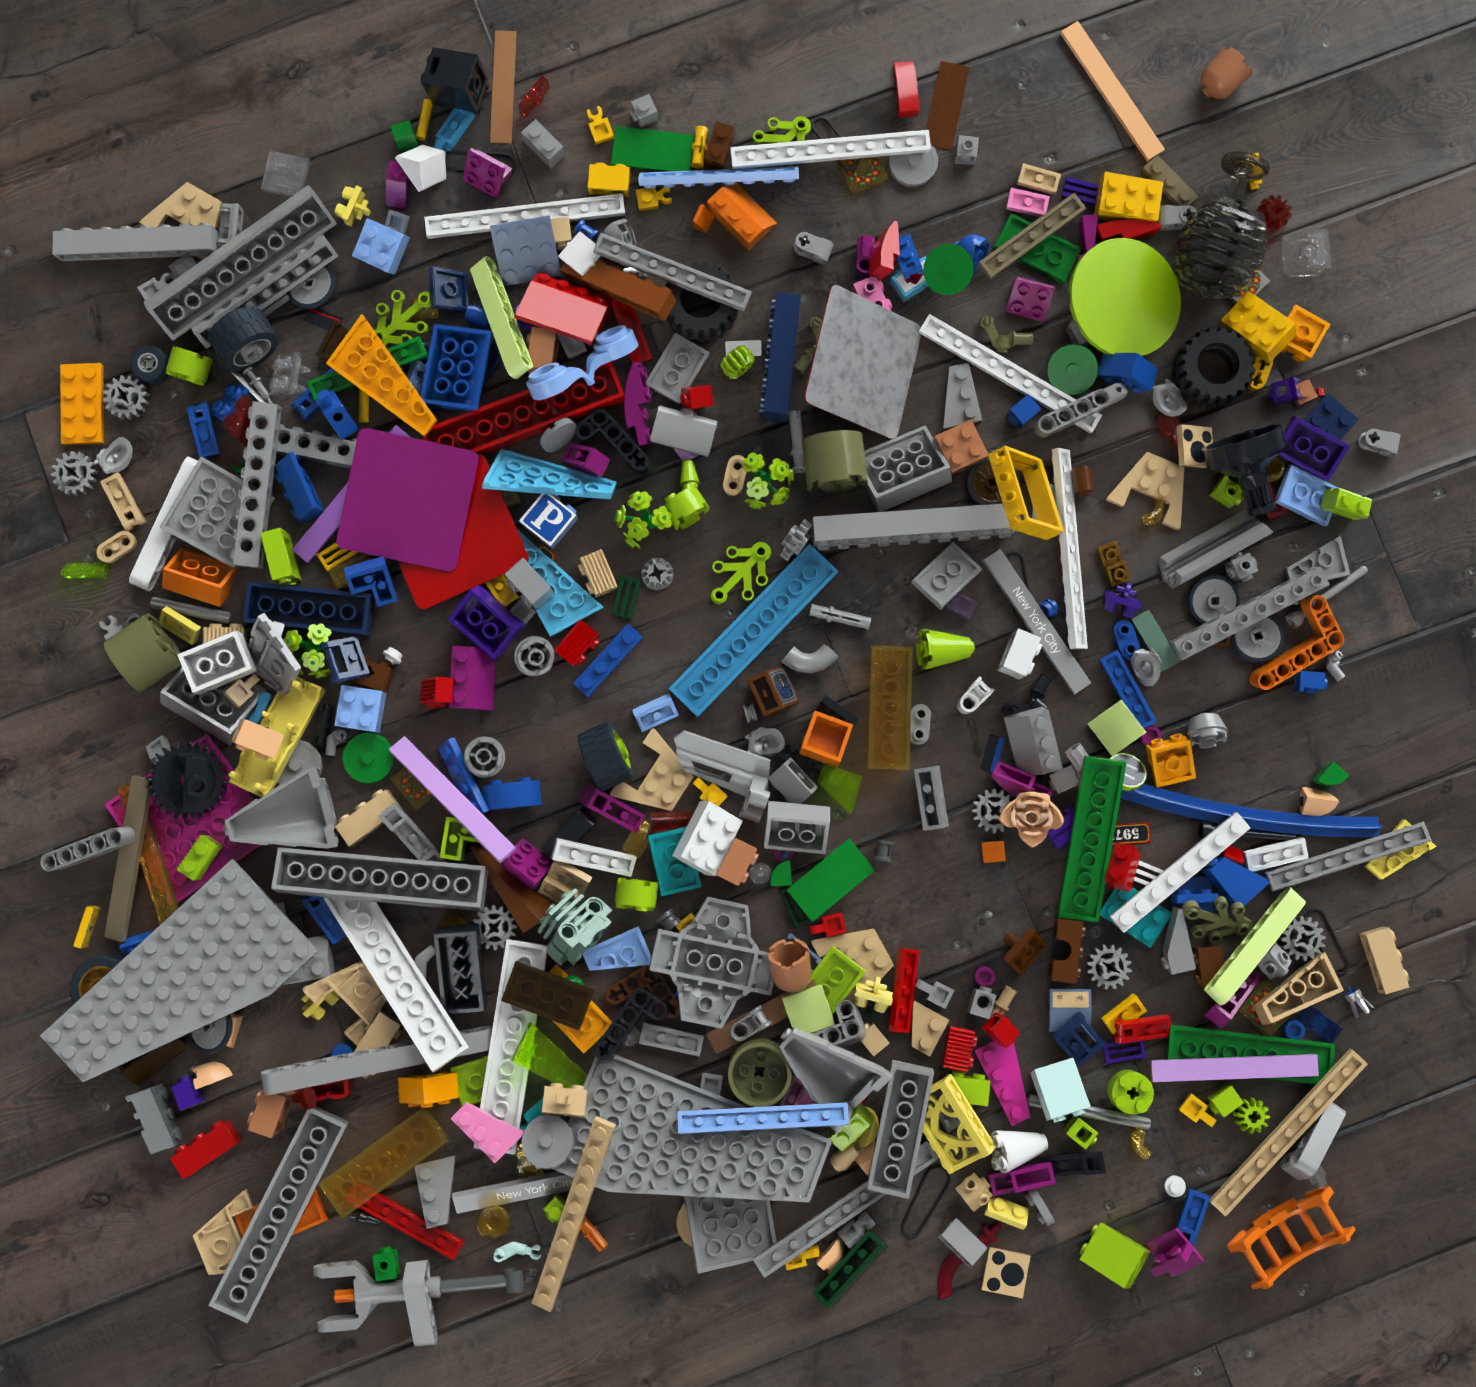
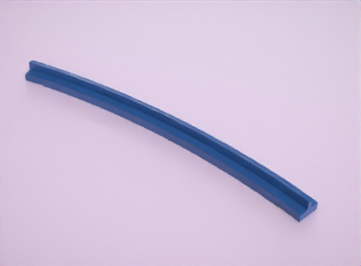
(1255, 818)

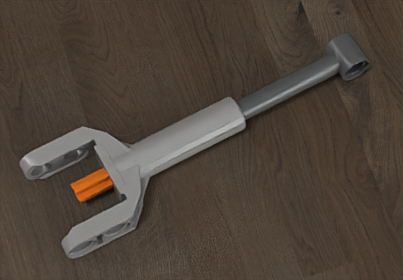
(369, 1293)

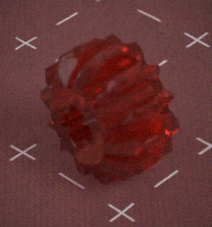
(1280, 209)

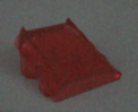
(237, 422)

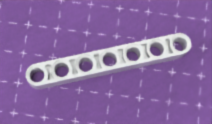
(159, 541)

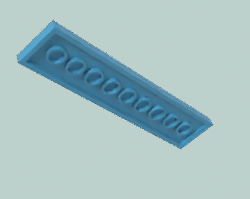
(753, 630)

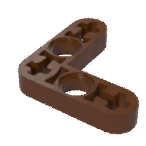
(643, 981)

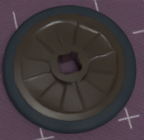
(978, 485)

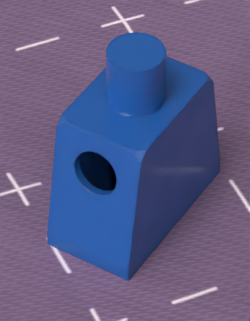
(333, 407)

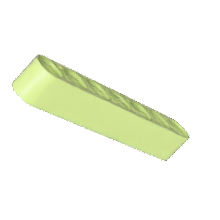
(501, 318)
(1254, 946)

